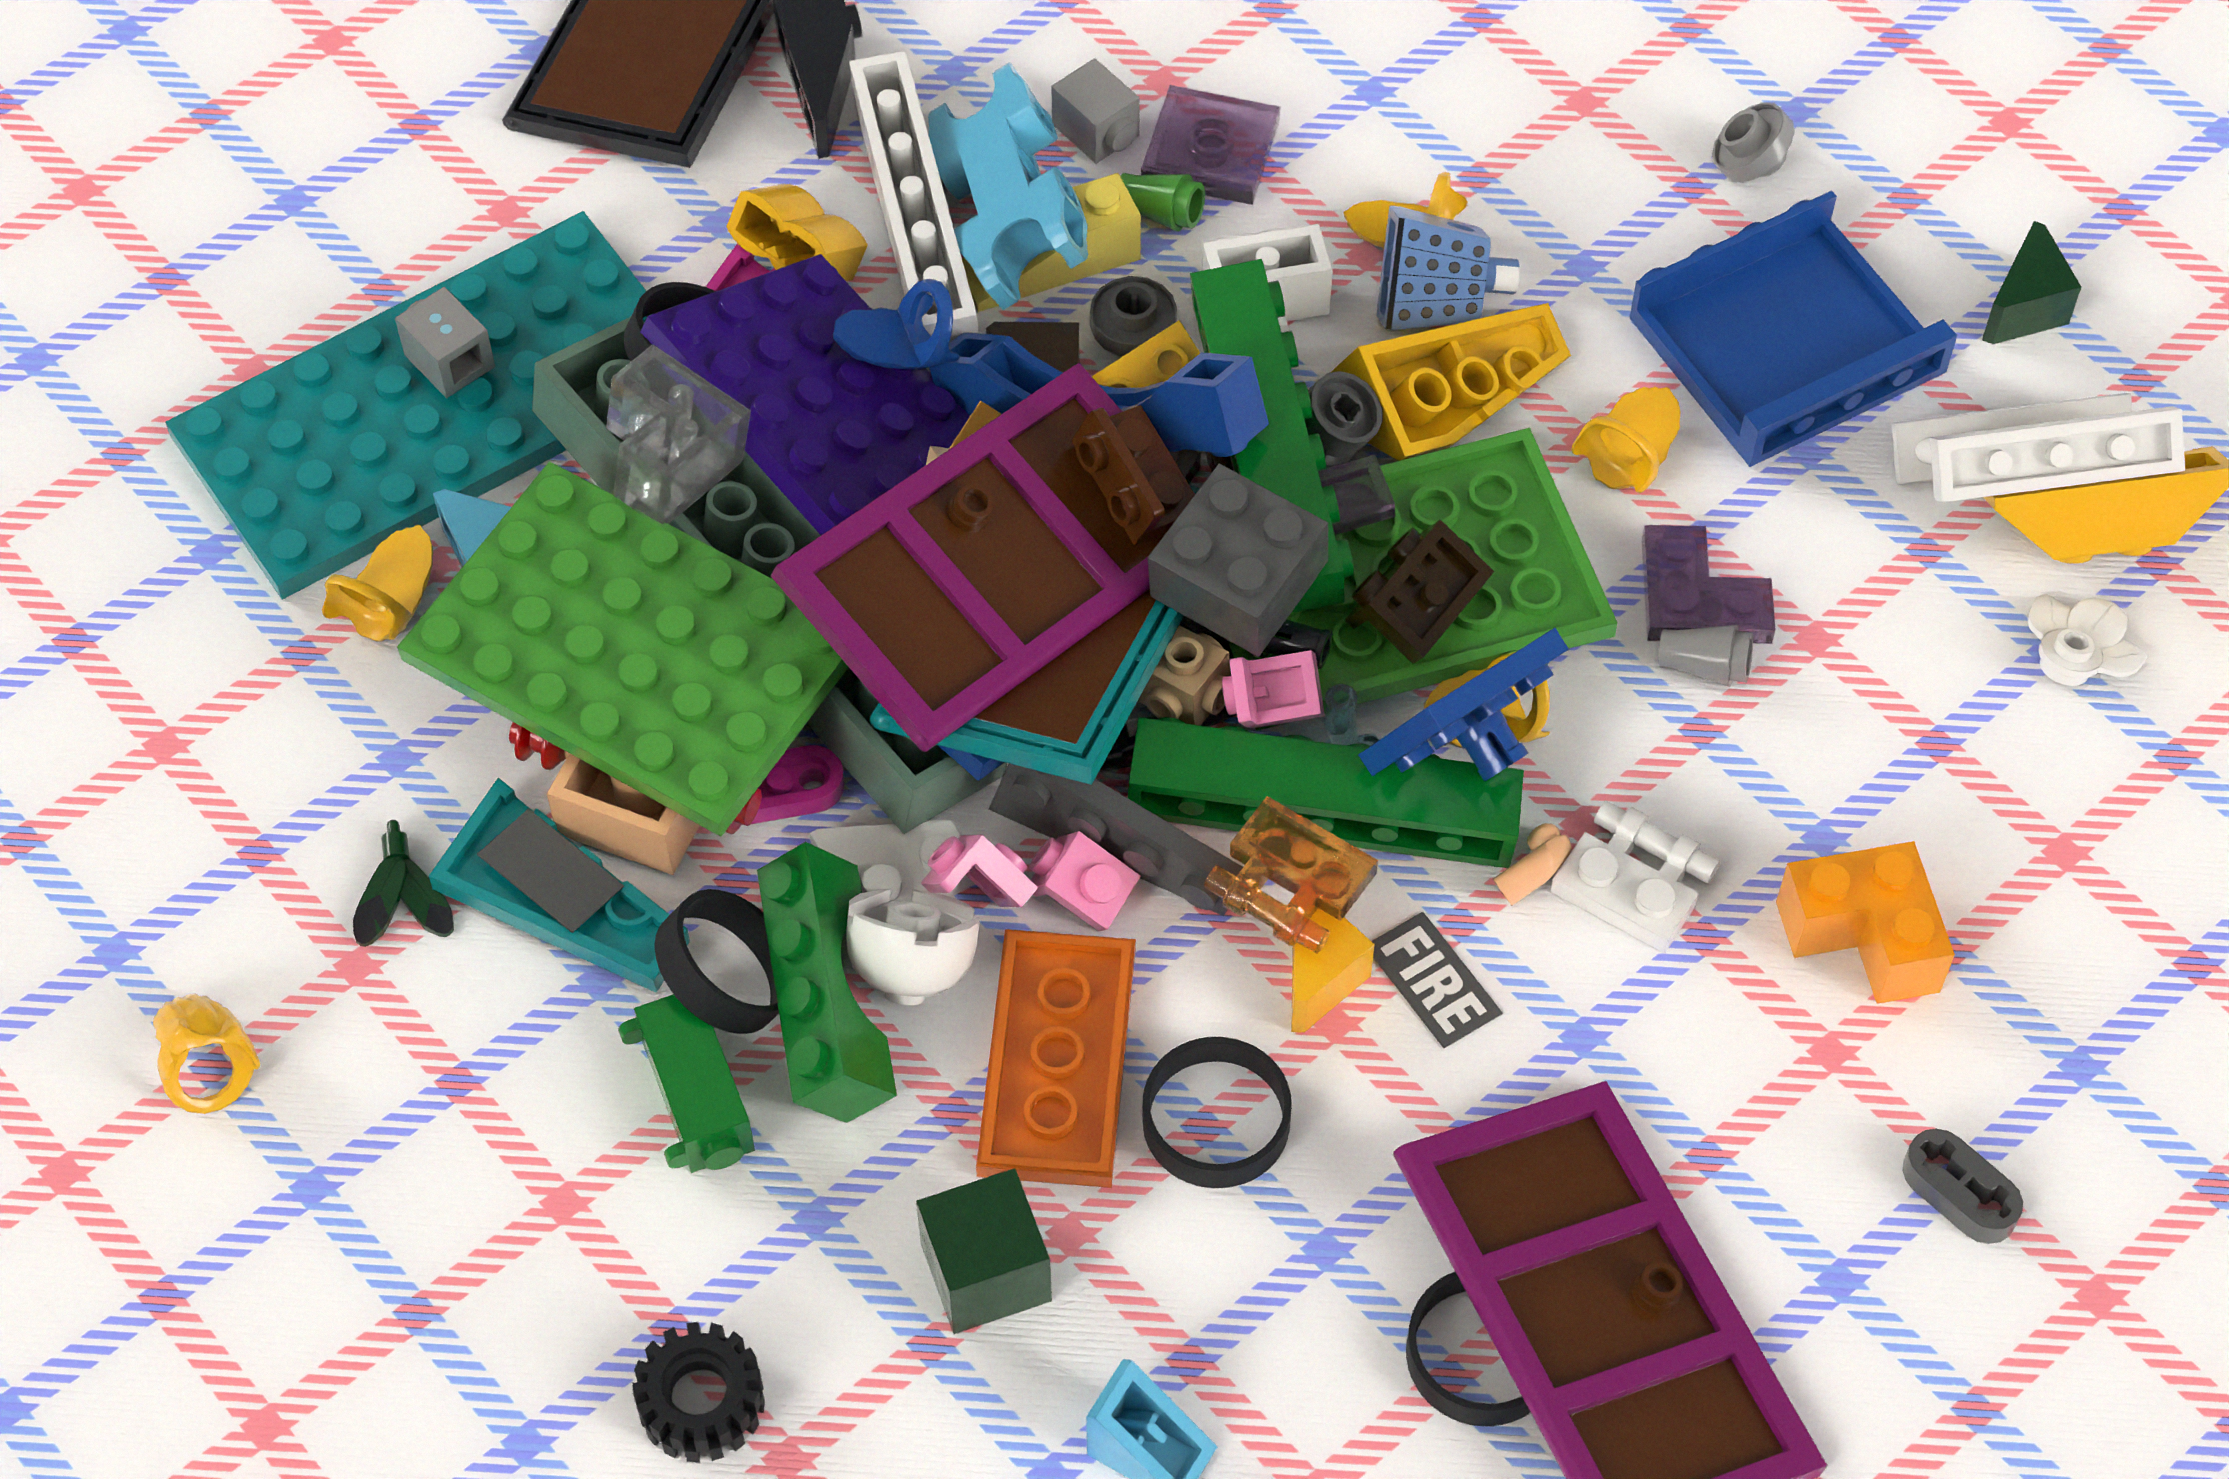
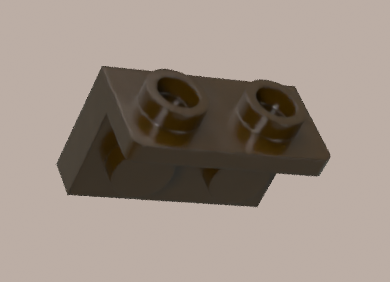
(1421, 590)

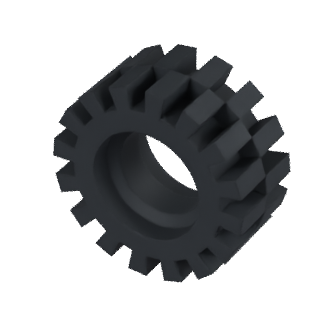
(691, 1353)

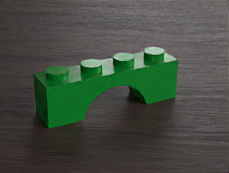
(831, 1047)

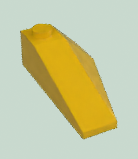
(1454, 376)

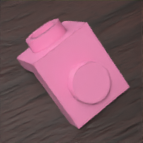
(1273, 689)
(992, 868)
(1083, 878)

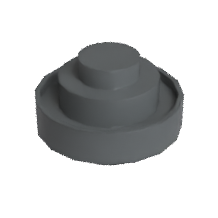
(1130, 313)

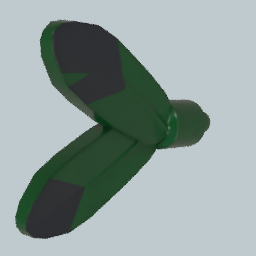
(396, 879)

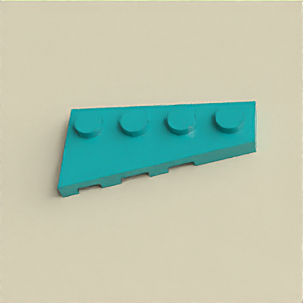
(614, 937)

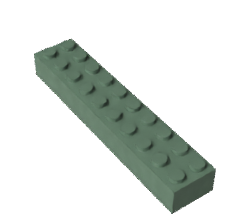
(759, 528)

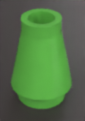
(1167, 198)

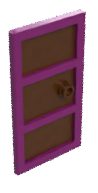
(973, 566)
(1603, 1297)

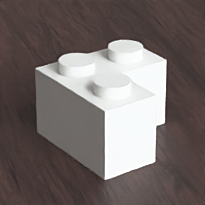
(1292, 257)

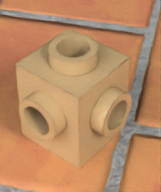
(1188, 678)

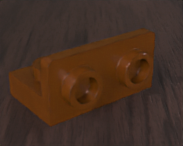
(1133, 471)

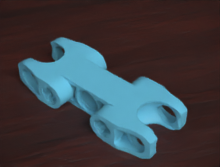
(1015, 204)

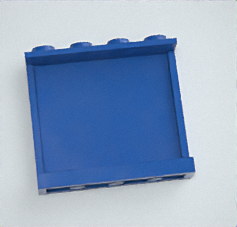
(1785, 331)

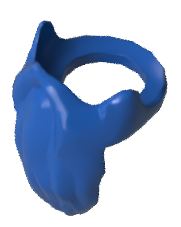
(898, 335)

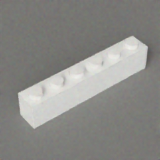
(910, 184)

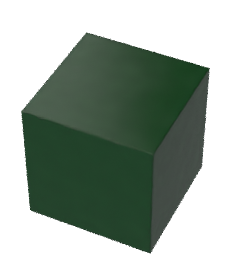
(984, 1250)

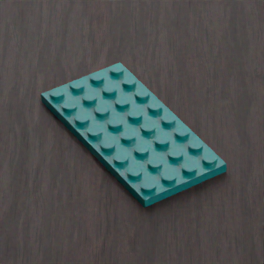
(356, 440)

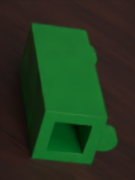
(693, 1084)

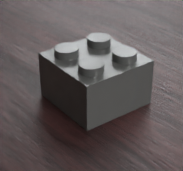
(1238, 559)

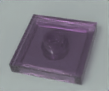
(1213, 140)

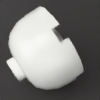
(911, 945)

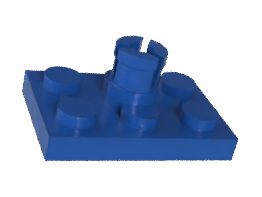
(1472, 715)

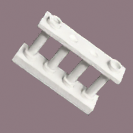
(2038, 447)

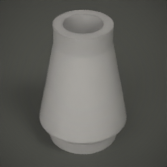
(1710, 652)

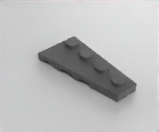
(1118, 825)

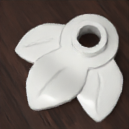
(2082, 640)

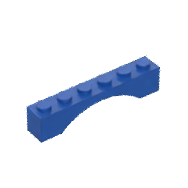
(1203, 407)

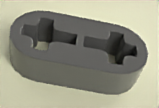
(1962, 1186)

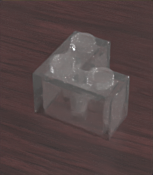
(675, 434)

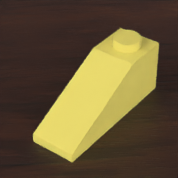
(1111, 243)

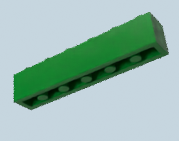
(1240, 317)
(1227, 772)

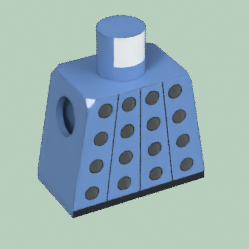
(1437, 271)

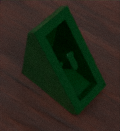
(2036, 291)

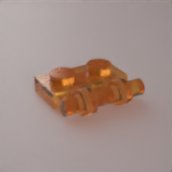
(1300, 858)

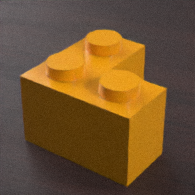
(1872, 903)

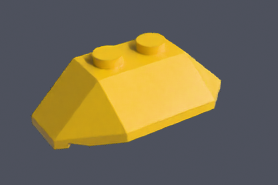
(2118, 514)

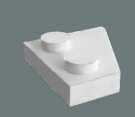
(888, 856)

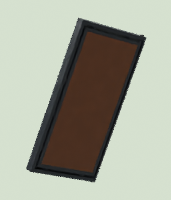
(639, 74)

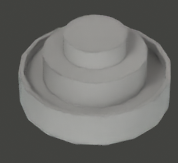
(1753, 142)

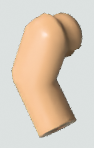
(1536, 868)

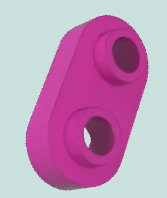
(783, 786)

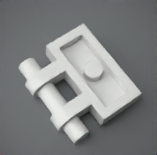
(1627, 891)

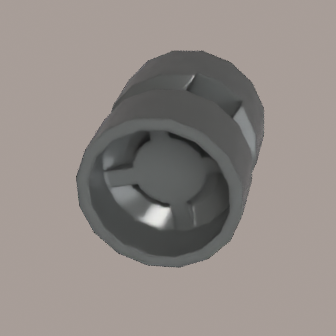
(1344, 415)

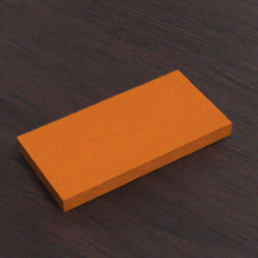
(1057, 1058)

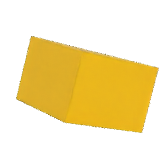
(1332, 974)

